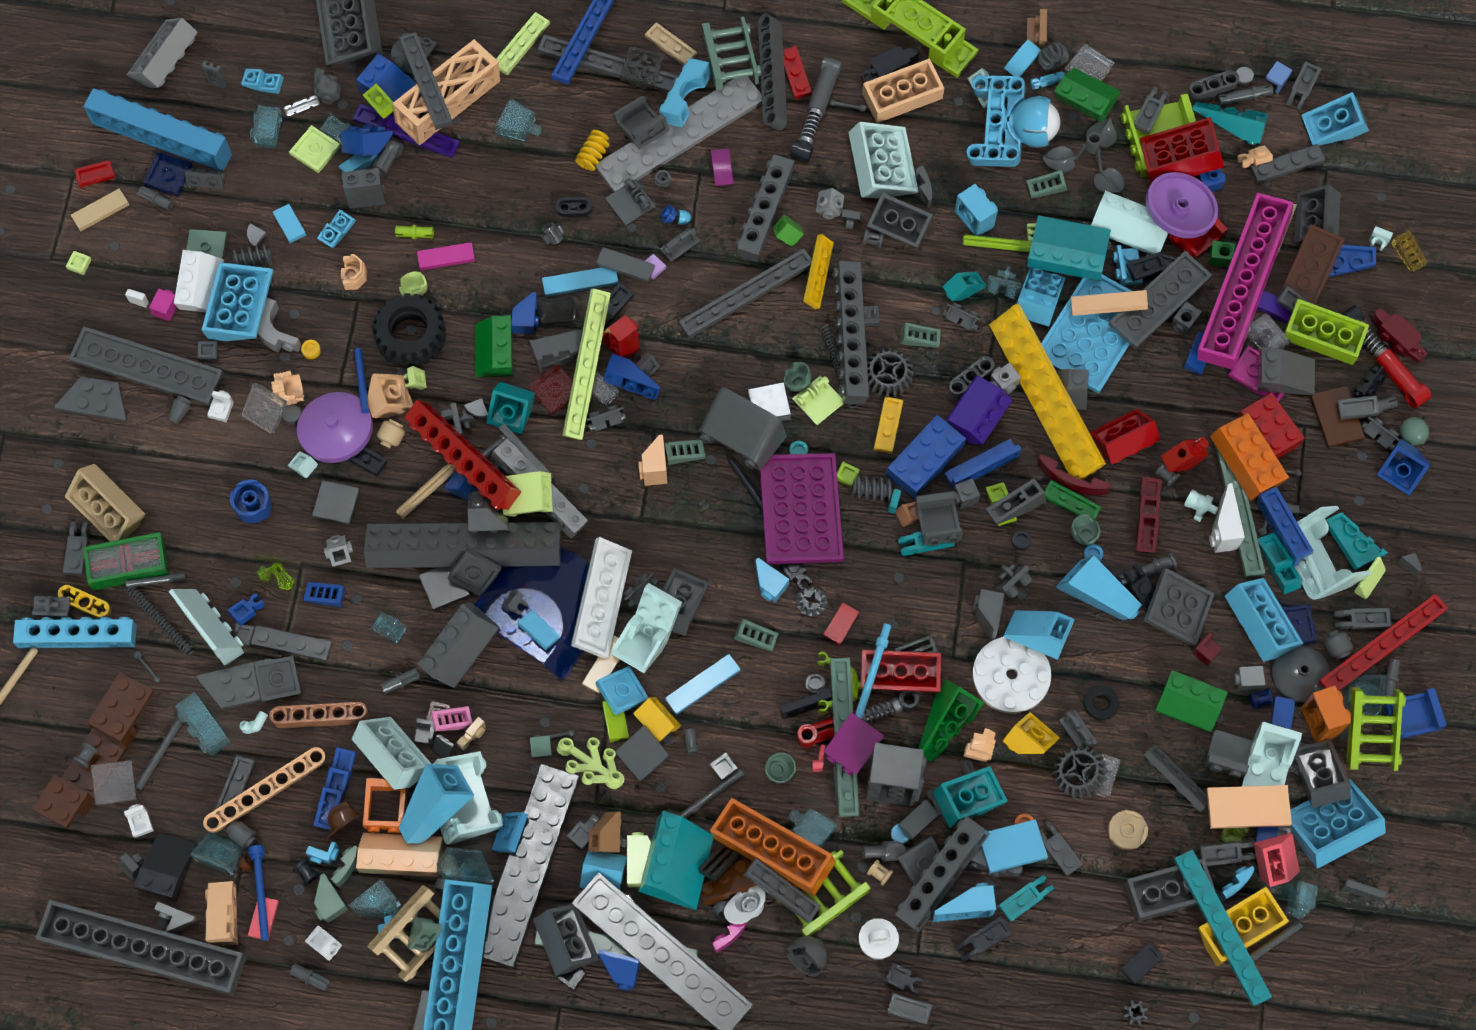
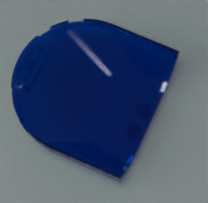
(553, 595)

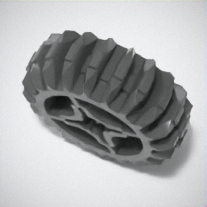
(899, 363)
(1087, 769)

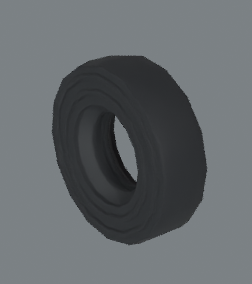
(1101, 690)

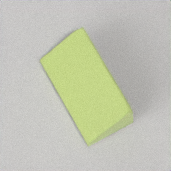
(1367, 585)

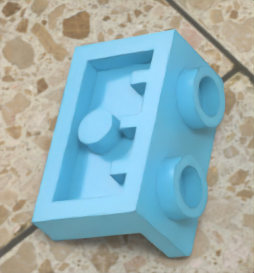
(1121, 258)

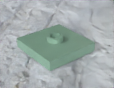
(207, 242)

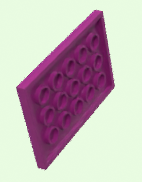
(801, 509)

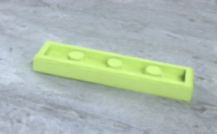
(522, 42)

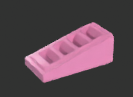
(464, 713)

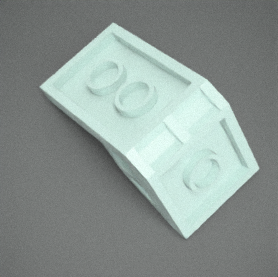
(648, 629)
(1271, 755)

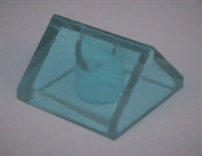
(1372, 686)
(218, 853)

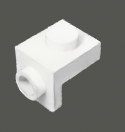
(139, 820)

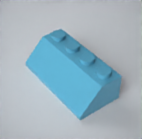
(1263, 619)

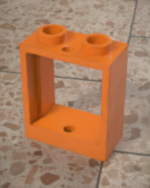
(375, 784)

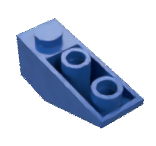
(627, 375)

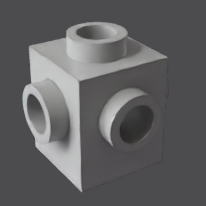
(830, 203)
(1005, 378)
(338, 550)

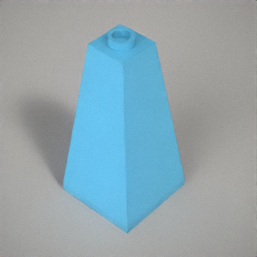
(1098, 587)
(435, 800)

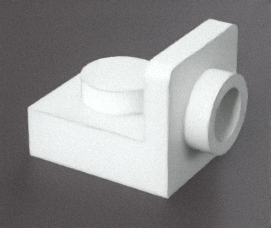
(220, 406)
(323, 943)

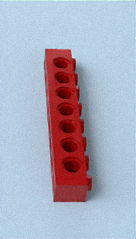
(462, 455)

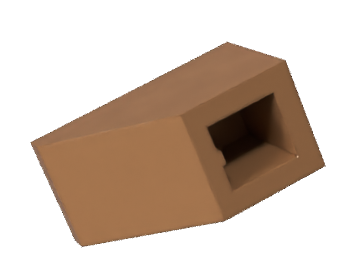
(606, 834)

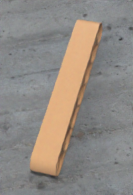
(258, 798)

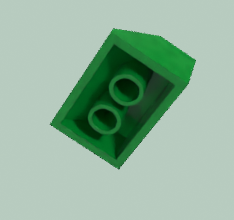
(1086, 94)
(494, 347)
(1191, 701)

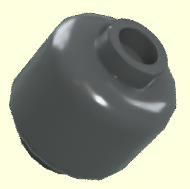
(1338, 644)

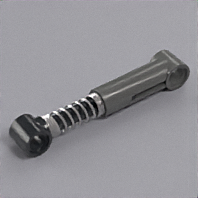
(816, 109)

